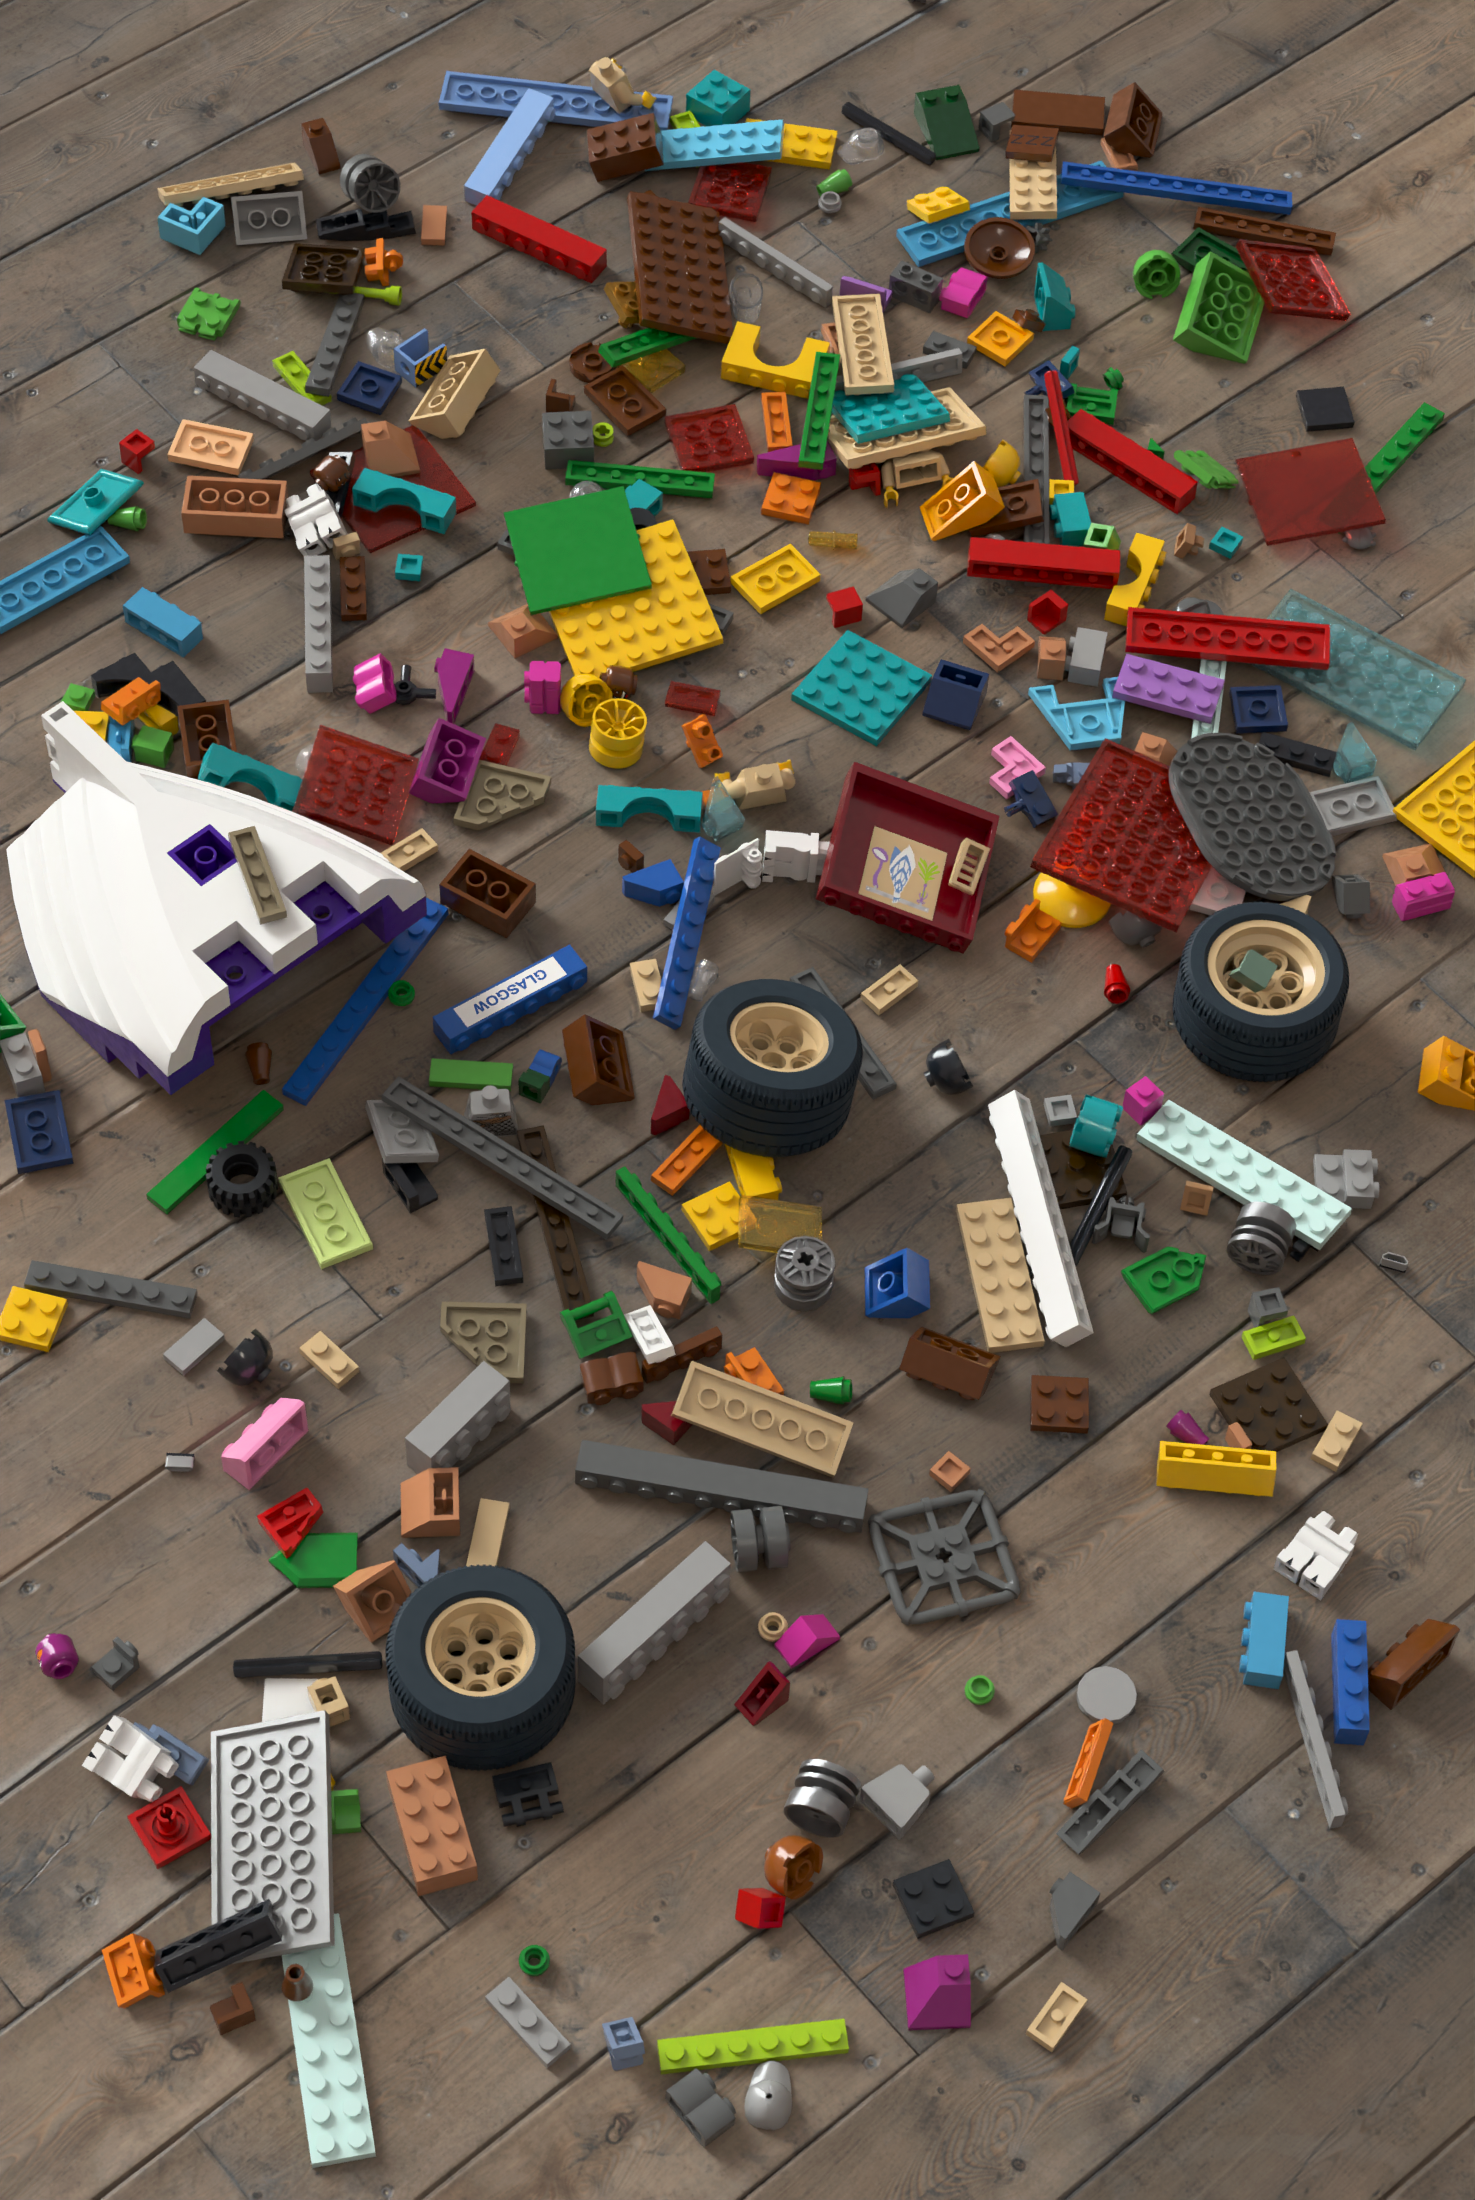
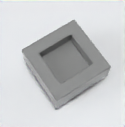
(1060, 1110)

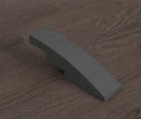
(1110, 1802)

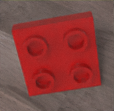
(169, 1827)

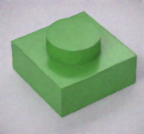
(78, 697)

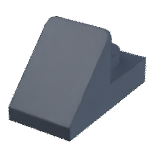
(413, 1567)
(623, 2043)

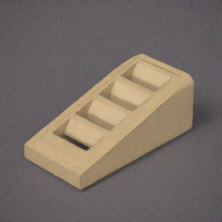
(977, 850)

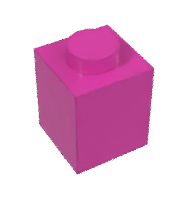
(1143, 1100)

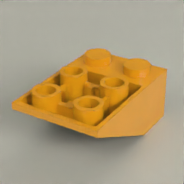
(1448, 1074)

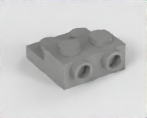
(1348, 1177)

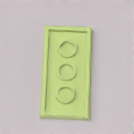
(325, 1213)

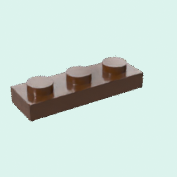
(353, 588)
(693, 1349)

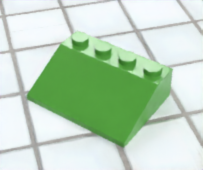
(1220, 311)

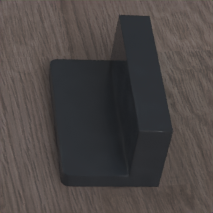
(410, 1185)

